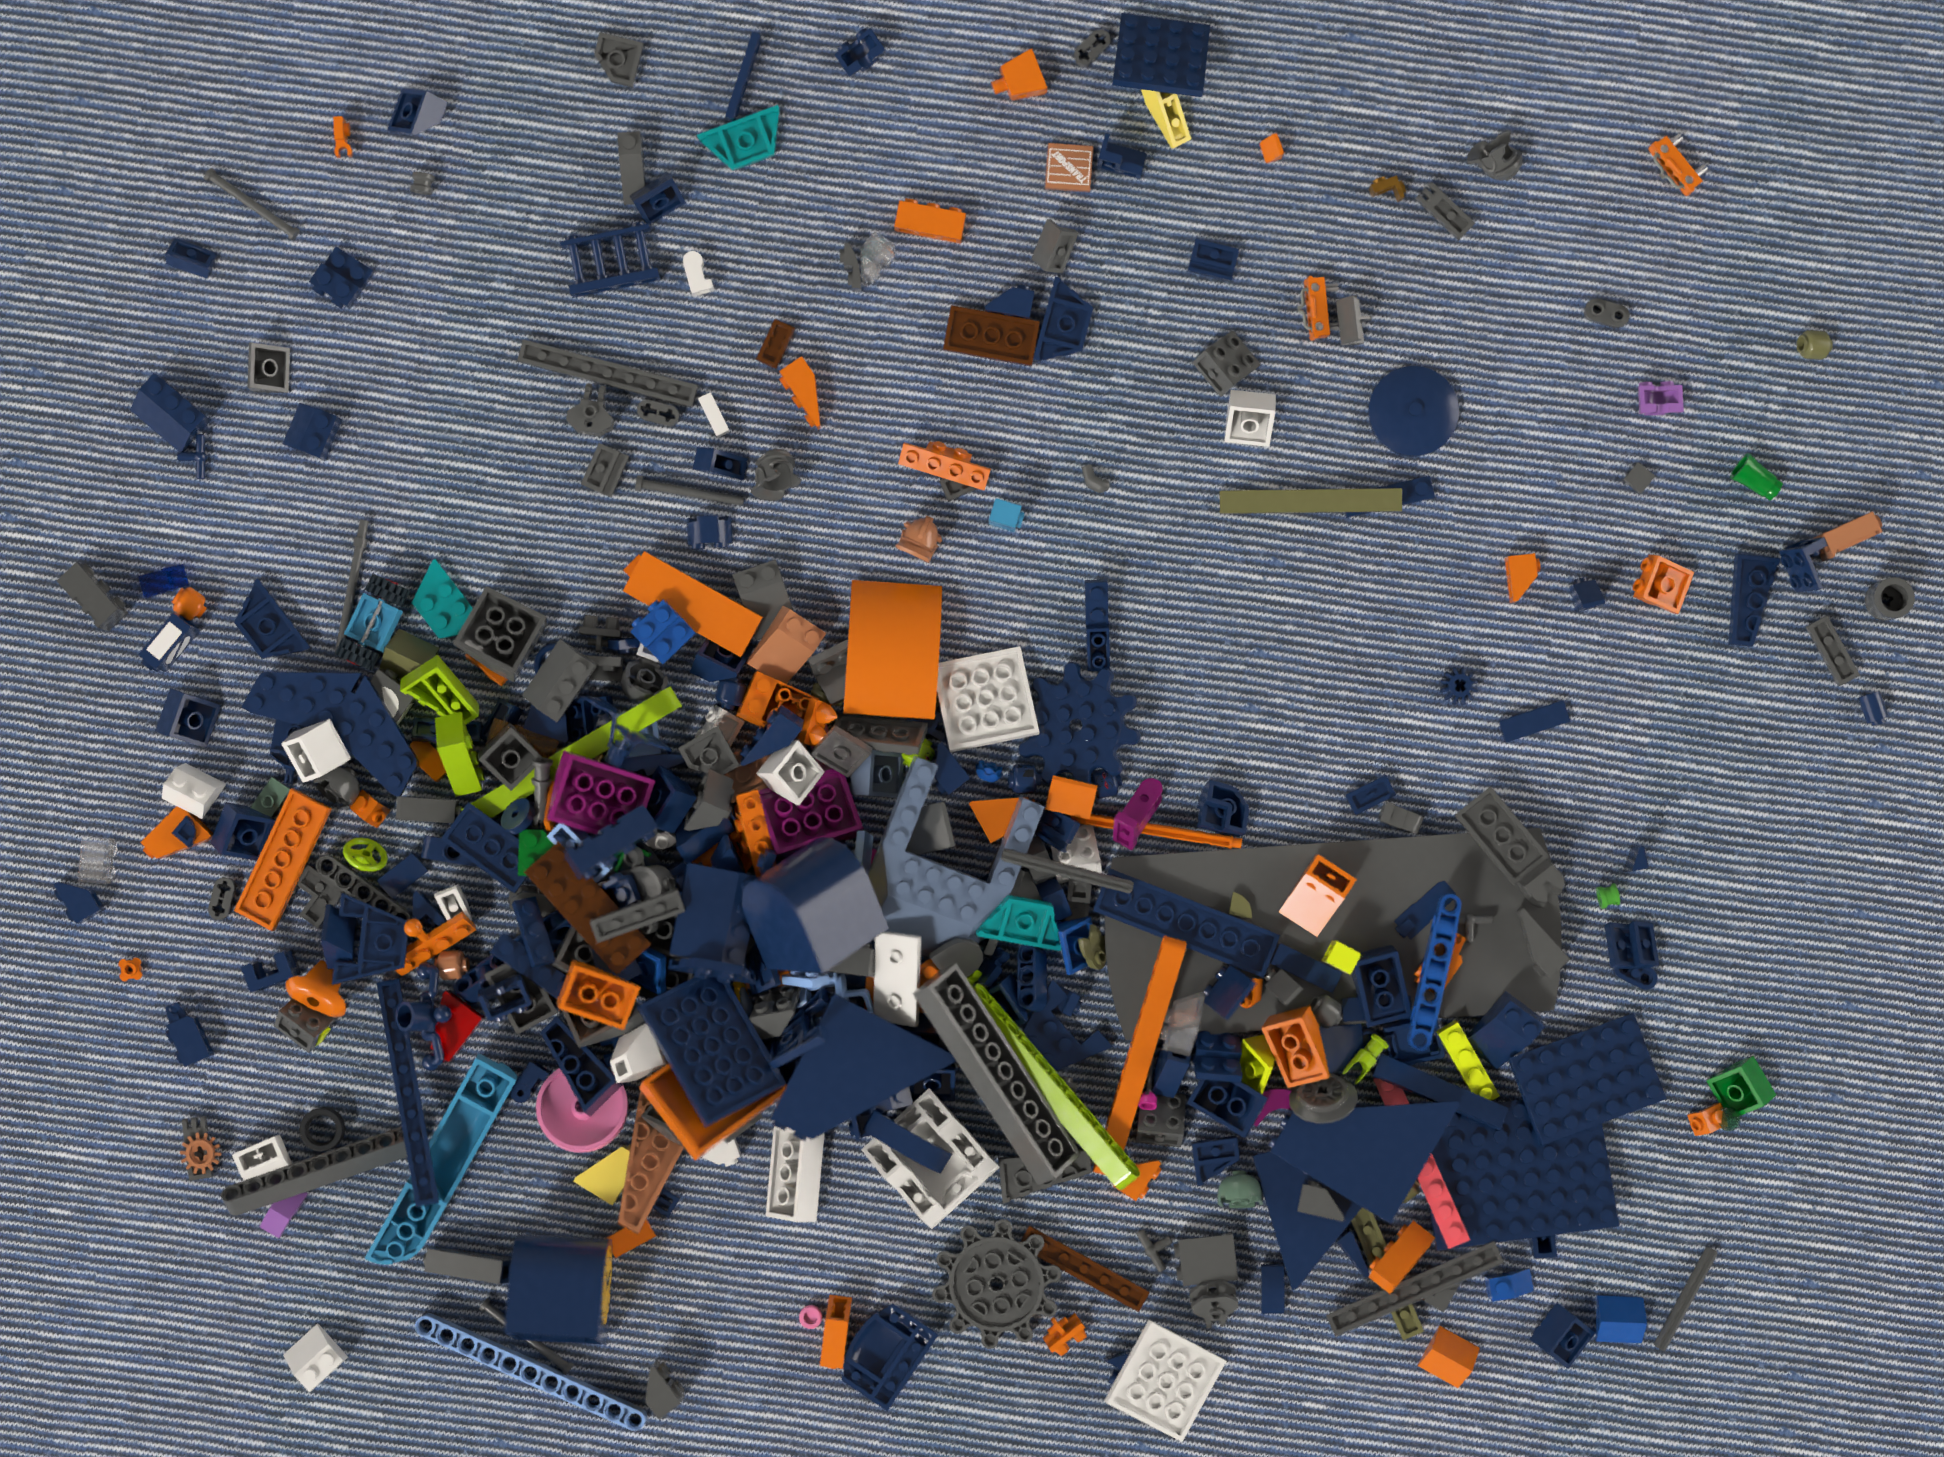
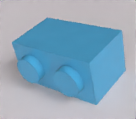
(1006, 515)

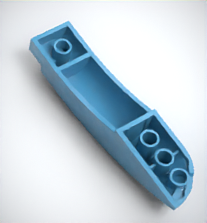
(451, 1153)

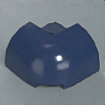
(1222, 809)

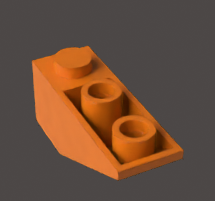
(803, 385)

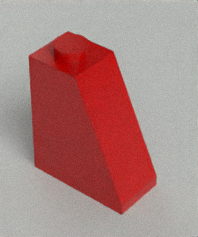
(459, 1027)

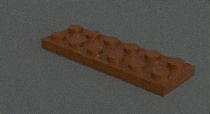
(579, 903)

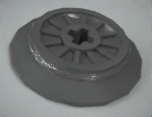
(1324, 1100)

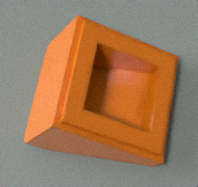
(1272, 148)

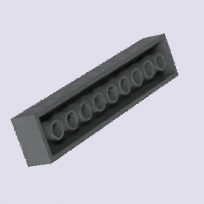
(997, 1074)

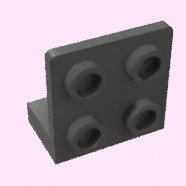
(1226, 363)
(830, 671)
(302, 1024)
(1164, 1124)

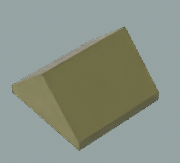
(406, 653)

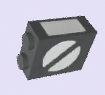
(389, 690)

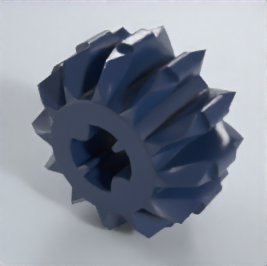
(1450, 685)

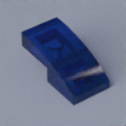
(163, 581)

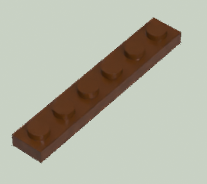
(1089, 1271)

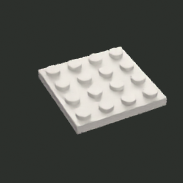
(985, 699)
(1165, 1380)

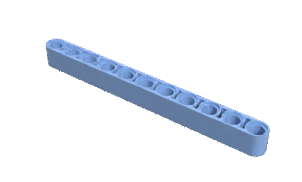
(519, 1372)

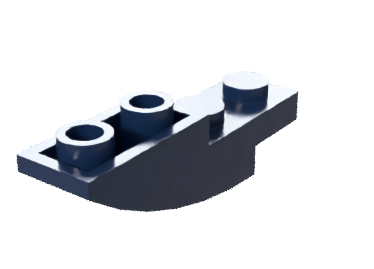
(1097, 624)

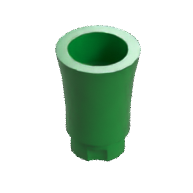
(1756, 477)

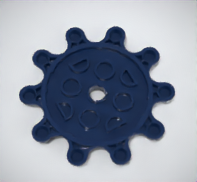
(1101, 730)

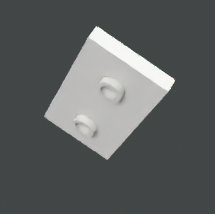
(897, 977)

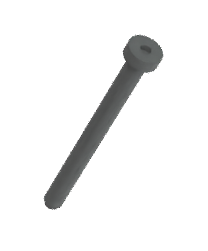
(687, 491)

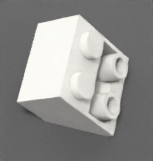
(315, 750)
(262, 1158)

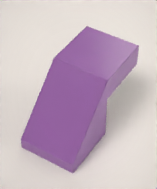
(281, 1214)

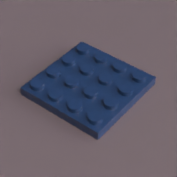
(1161, 55)

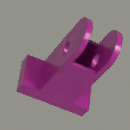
(1137, 813)

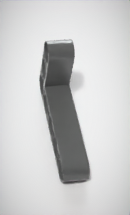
(356, 884)

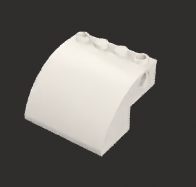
(926, 1191)

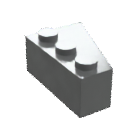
(93, 596)

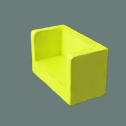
(1341, 957)

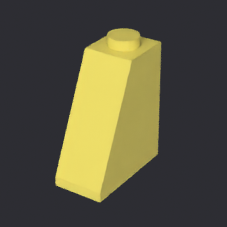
(607, 1176)

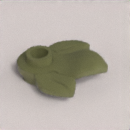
(1093, 948)

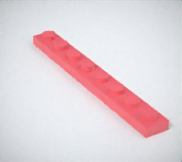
(1431, 1180)

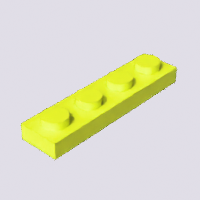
(1467, 1061)

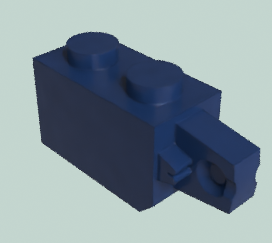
(187, 1036)

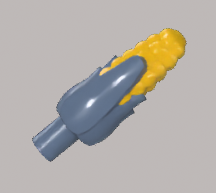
(743, 997)

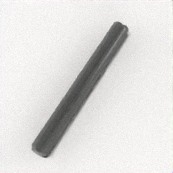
(1685, 1298)

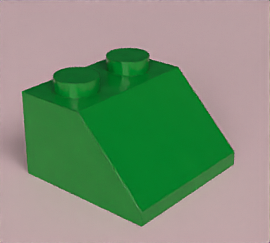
(1742, 1086)

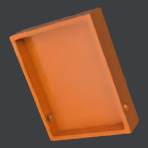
(675, 1108)

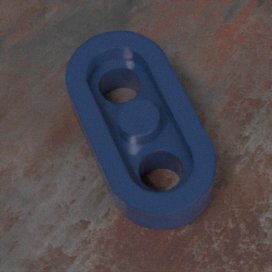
(1633, 977)

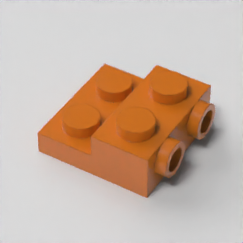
(1662, 583)

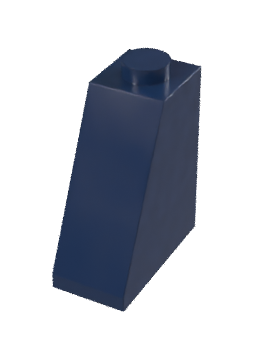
(544, 725)
(696, 842)
(1169, 1073)

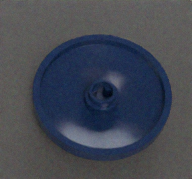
(1413, 411)

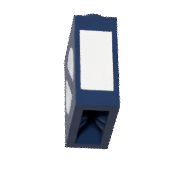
(168, 643)

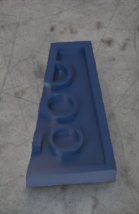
(1750, 590)

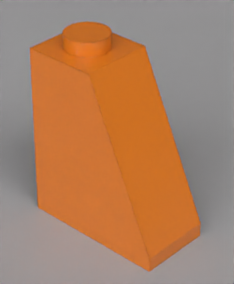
(994, 815)
(161, 841)
(835, 1331)

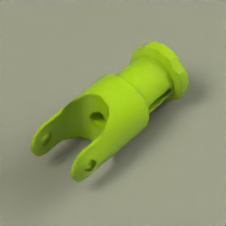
(1367, 1056)

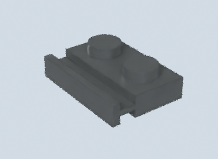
(605, 470)

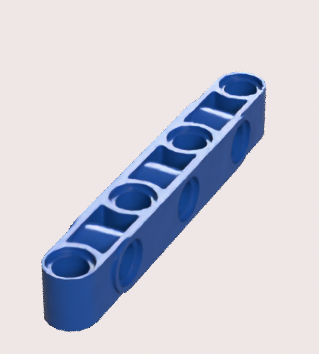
(1434, 972)

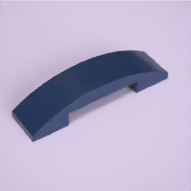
(907, 1142)

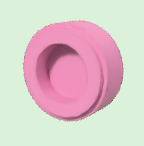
(810, 1316)

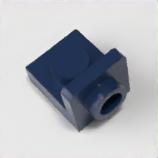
(623, 889)

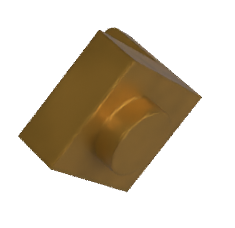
(1383, 185)

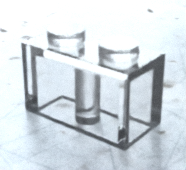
(97, 860)

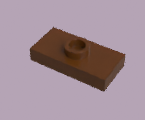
(775, 344)

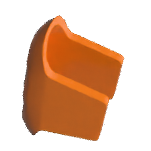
(317, 991)

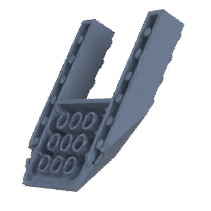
(930, 897)

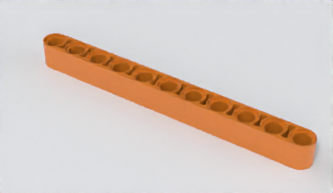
(1144, 1040)

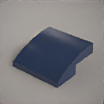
(1631, 945)

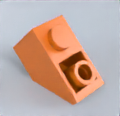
(1138, 1188)

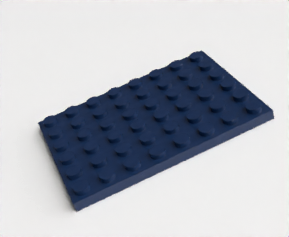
(1520, 1189)

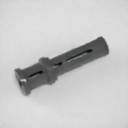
(541, 782)

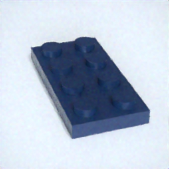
(486, 846)

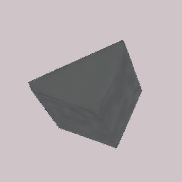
(268, 368)

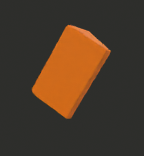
(429, 760)
(626, 1240)

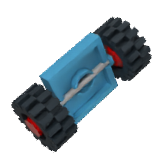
(372, 622)

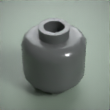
(1326, 1010)

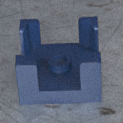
(259, 980)

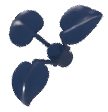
(618, 750)

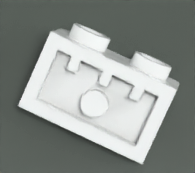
(728, 723)

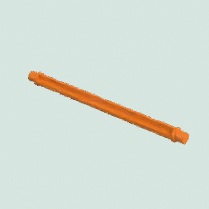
(1168, 832)

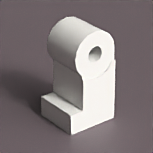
(693, 267)

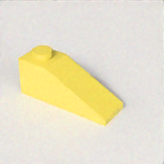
(1168, 116)

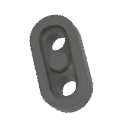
(1607, 313)

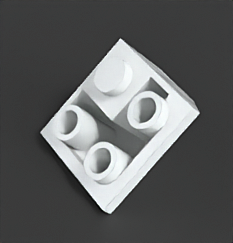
(636, 1055)

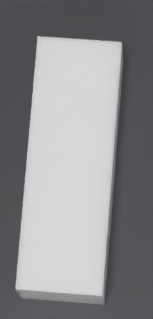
(714, 415)

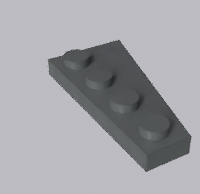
(1018, 1181)

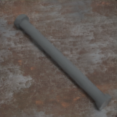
(211, 175)
(537, 1345)

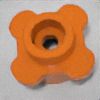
(136, 969)

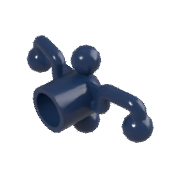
(424, 1016)

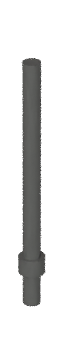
(360, 543)

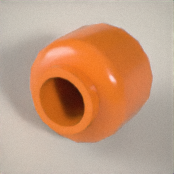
(189, 603)

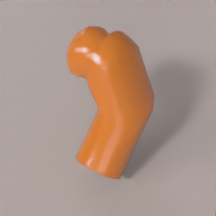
(1255, 994)

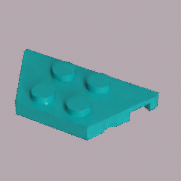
(744, 139)
(441, 602)
(1022, 922)

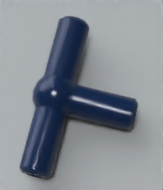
(198, 456)

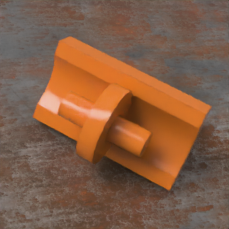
(1062, 1332)

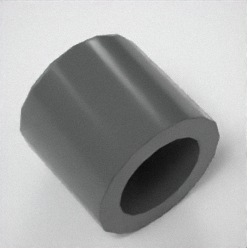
(1900, 594)

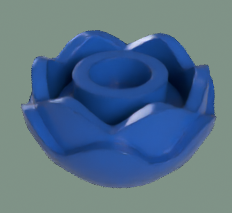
(988, 771)

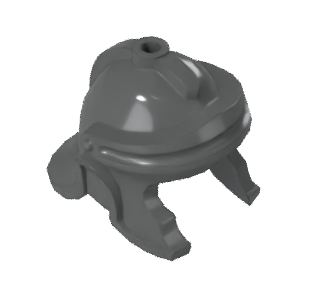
(1497, 157)
(774, 475)

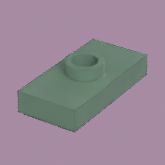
(271, 797)

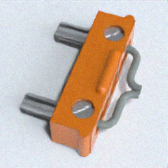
(1675, 165)
(1316, 306)

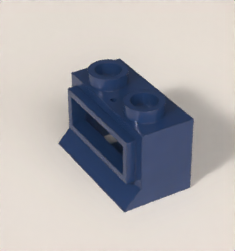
(500, 1012)

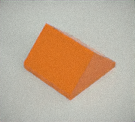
(1071, 797)
(1449, 1357)

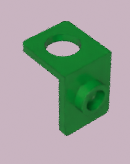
(620, 859)

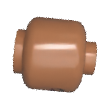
(452, 964)

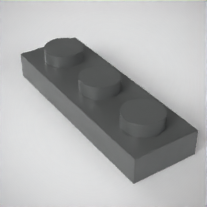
(1832, 651)

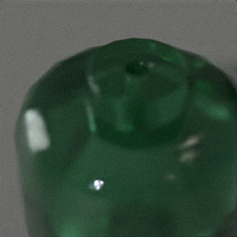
(1730, 1119)

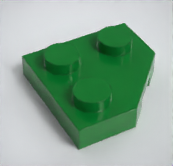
(532, 846)

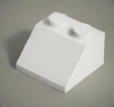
(1250, 418)
(791, 772)
(192, 790)
(314, 1357)

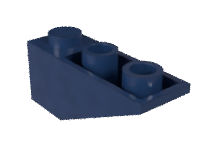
(777, 734)

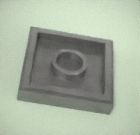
(841, 751)

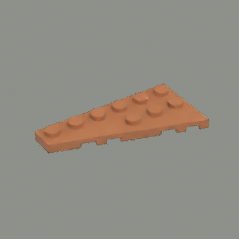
(647, 1171)

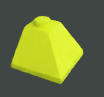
(1256, 1062)

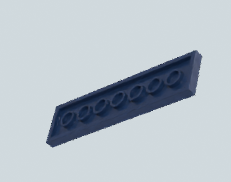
(1183, 919)

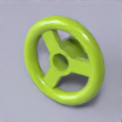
(363, 858)

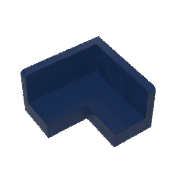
(1121, 159)

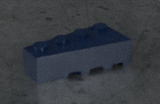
(611, 842)

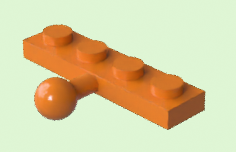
(434, 942)

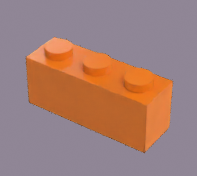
(930, 221)
(1400, 1256)

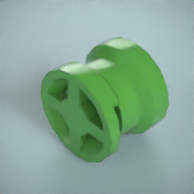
(1607, 896)

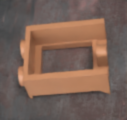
(1850, 534)

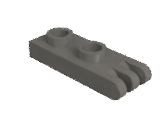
(1445, 211)
(190, 1131)

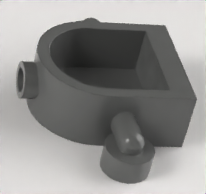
(650, 880)

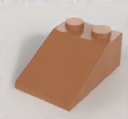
(785, 646)

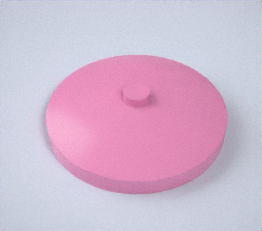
(569, 1126)

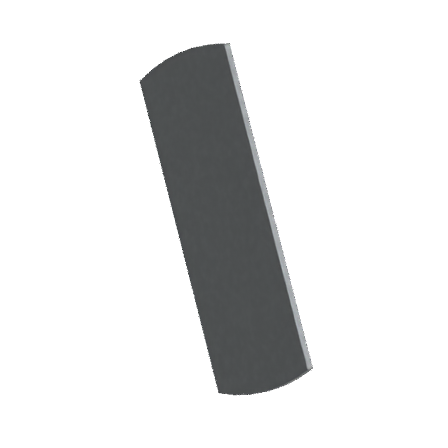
(1389, 880)

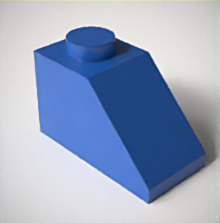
(1509, 1284)

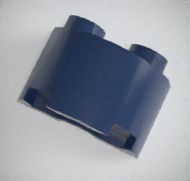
(861, 53)
(709, 530)

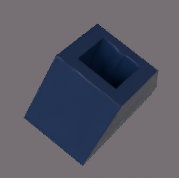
(80, 901)

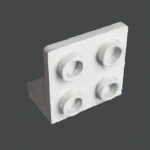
(1080, 853)

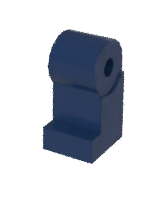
(523, 1088)

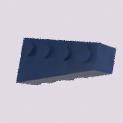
(584, 1071)

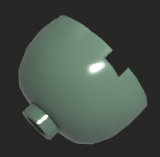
(1239, 1191)

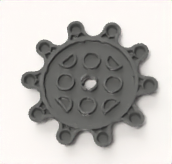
(992, 1308)

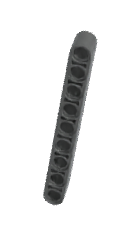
(315, 1172)

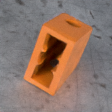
(1021, 77)

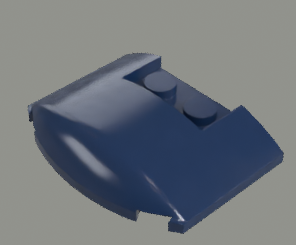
(886, 1354)

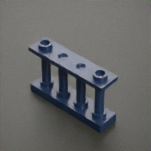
(603, 282)

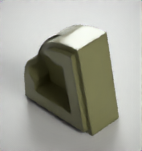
(1239, 906)

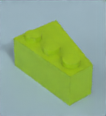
(440, 689)
(458, 755)

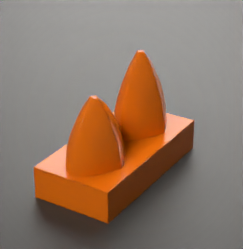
(814, 722)

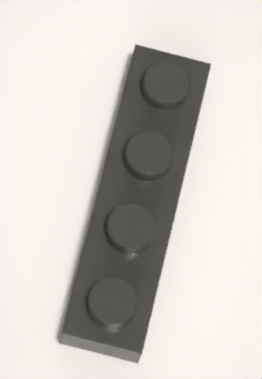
(637, 915)

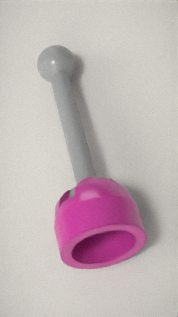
(1148, 1099)

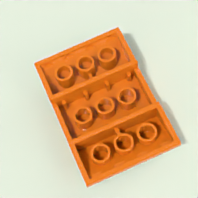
(893, 649)

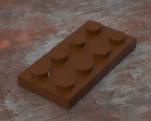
(991, 336)

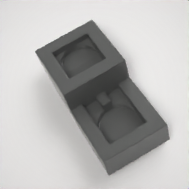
(1078, 898)

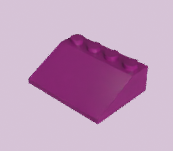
(595, 793)
(823, 813)

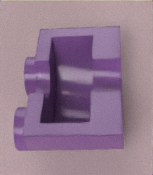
(1660, 399)

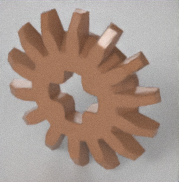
(194, 1160)

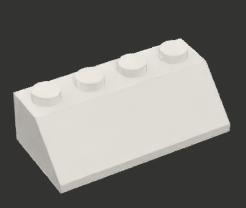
(794, 1177)

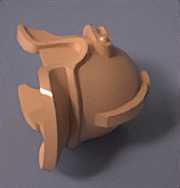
(920, 538)

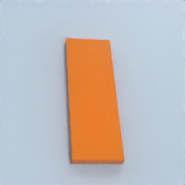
(698, 604)
(282, 859)

